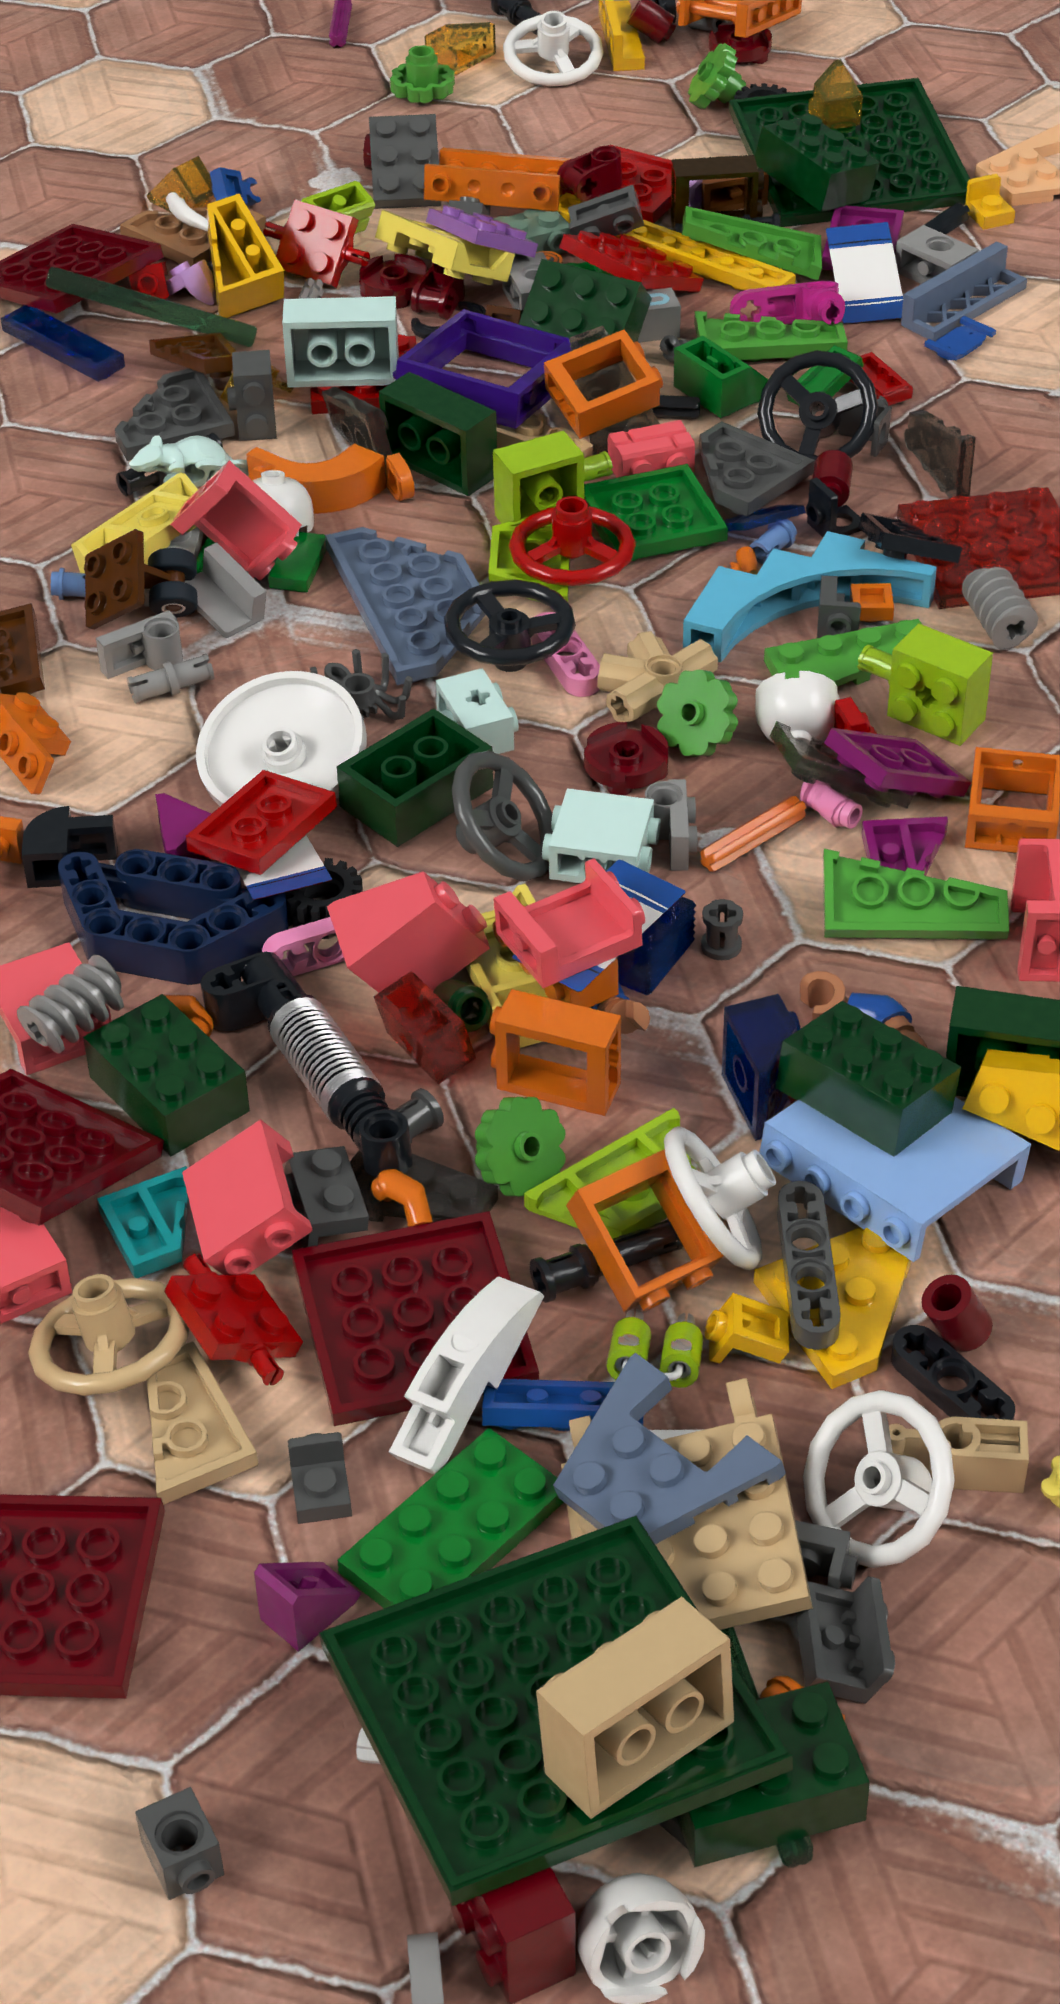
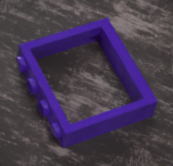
(495, 339)

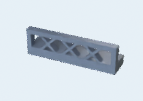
(953, 291)

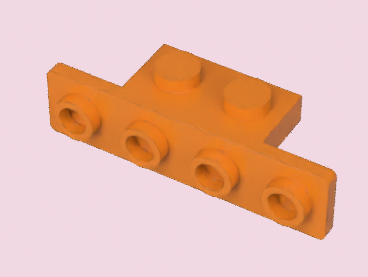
(28, 739)

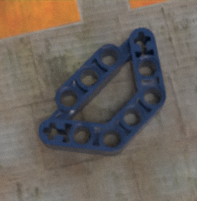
(222, 913)

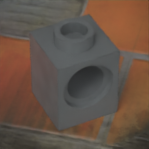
(174, 1823)

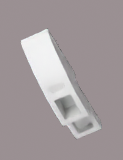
(458, 1368)

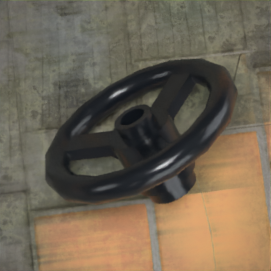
(810, 403)
(509, 629)

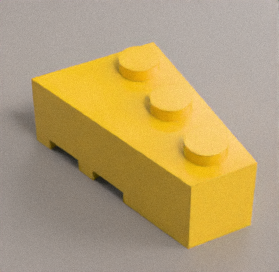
(242, 259)
(1019, 1094)

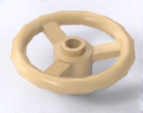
(107, 1324)

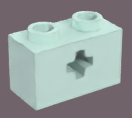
(478, 707)

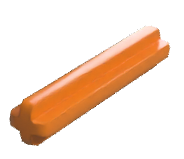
(752, 833)

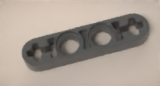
(806, 1263)

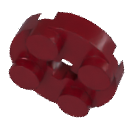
(749, 49)
(392, 277)
(643, 761)

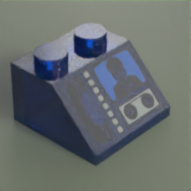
(752, 1055)

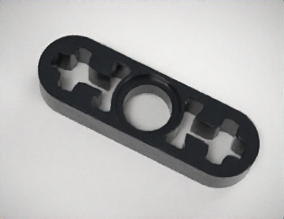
(947, 1362)

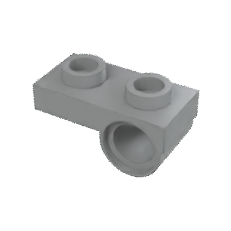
(141, 643)
(675, 813)

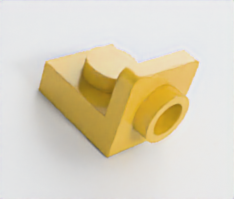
(986, 204)
(749, 1328)

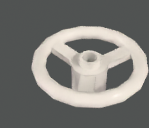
(552, 44)
(721, 1190)
(883, 1476)

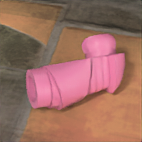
(831, 804)

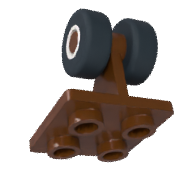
(118, 579)

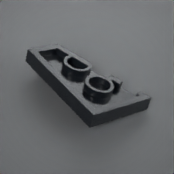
(901, 538)

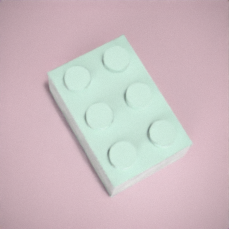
(340, 341)

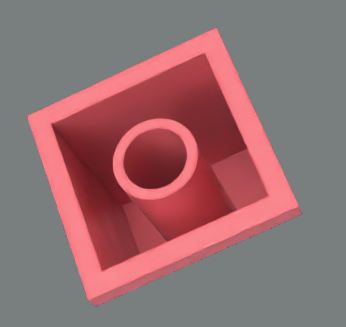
(407, 929)

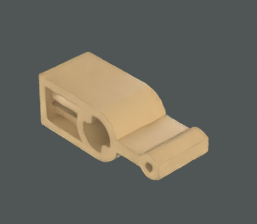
(983, 1450)

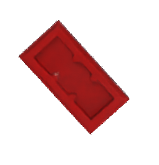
(885, 380)

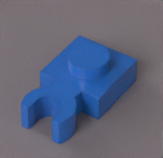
(229, 183)

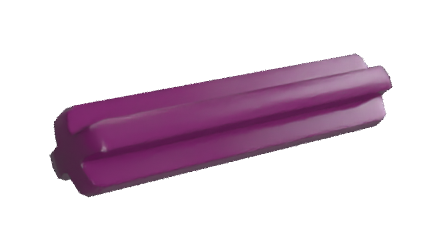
(340, 22)

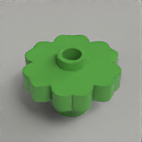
(422, 77)
(716, 78)
(697, 713)
(519, 1145)

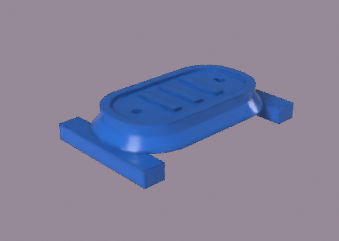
(961, 339)

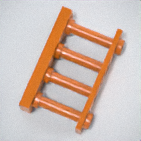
(747, 15)
(495, 178)

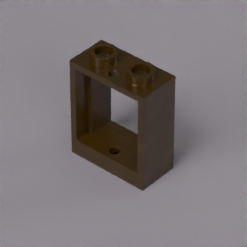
(716, 168)

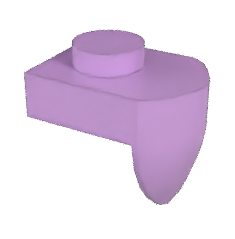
(197, 280)

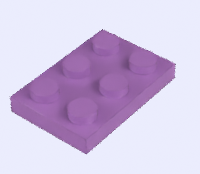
(482, 230)

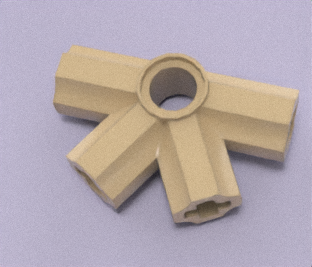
(640, 678)

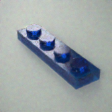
(63, 342)

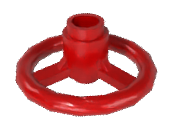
(572, 539)

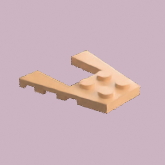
(1025, 171)

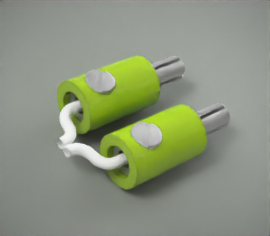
(680, 1347)

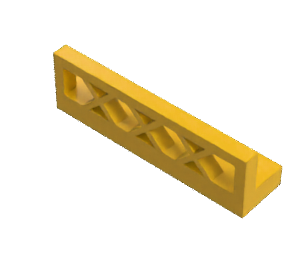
(621, 38)

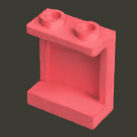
(240, 520)
(1038, 895)
(571, 927)
(23, 981)
(244, 1201)
(30, 1267)

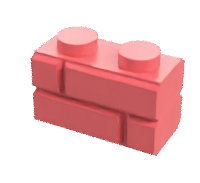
(651, 448)

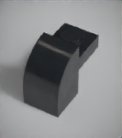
(57, 835)

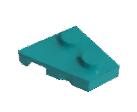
(148, 1222)

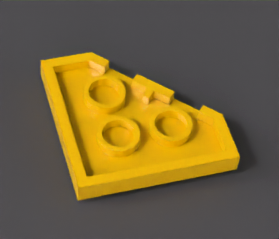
(868, 1291)

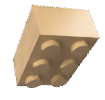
(635, 1706)

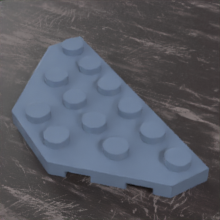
(404, 597)

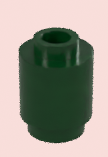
(466, 1002)

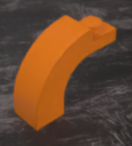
(332, 484)

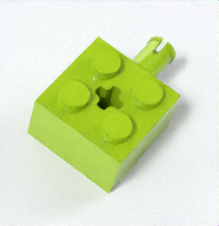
(540, 473)
(934, 682)

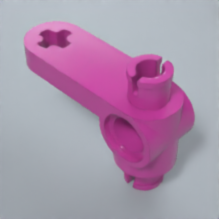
(794, 301)

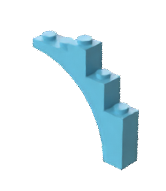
(788, 582)

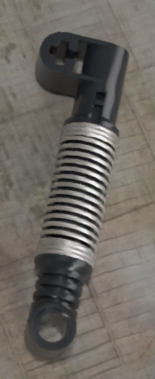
(315, 1050)

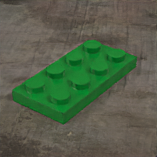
(453, 1523)

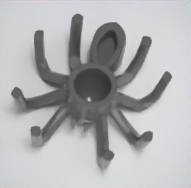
(363, 688)

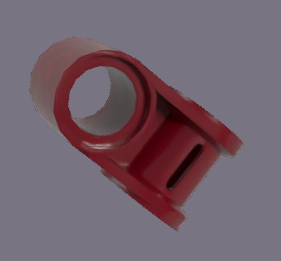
(592, 173)
(437, 293)

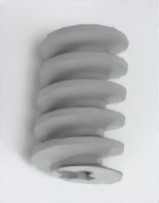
(1000, 606)
(72, 1004)

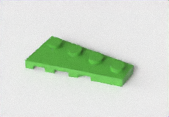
(764, 242)
(770, 336)
(835, 654)
(895, 903)

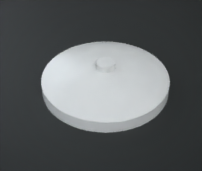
(282, 725)

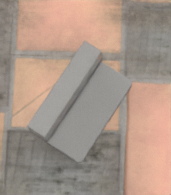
(227, 593)

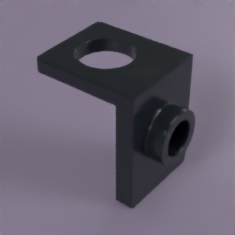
(824, 510)

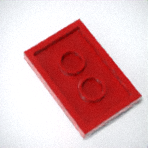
(261, 822)

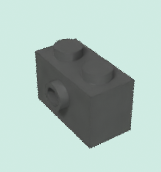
(253, 395)

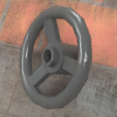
(500, 818)

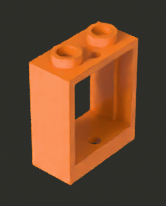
(594, 415)
(1003, 826)
(564, 1026)
(645, 1174)

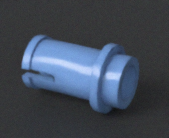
(778, 536)
(67, 584)

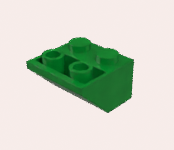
(716, 377)

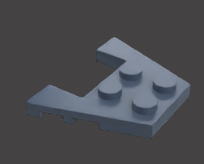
(631, 1472)

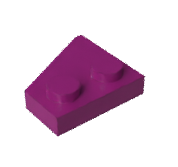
(904, 841)

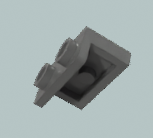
(610, 213)
(326, 1193)
(846, 1640)

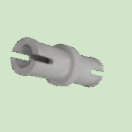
(170, 678)

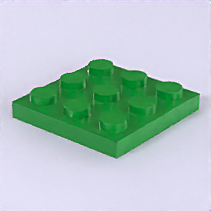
(661, 508)

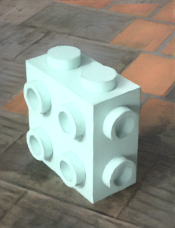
(599, 828)

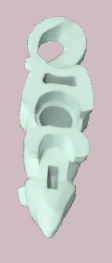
(195, 456)

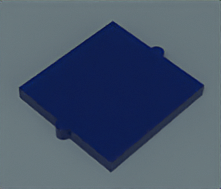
(764, 517)

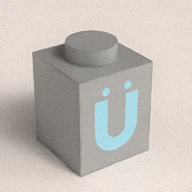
(662, 316)

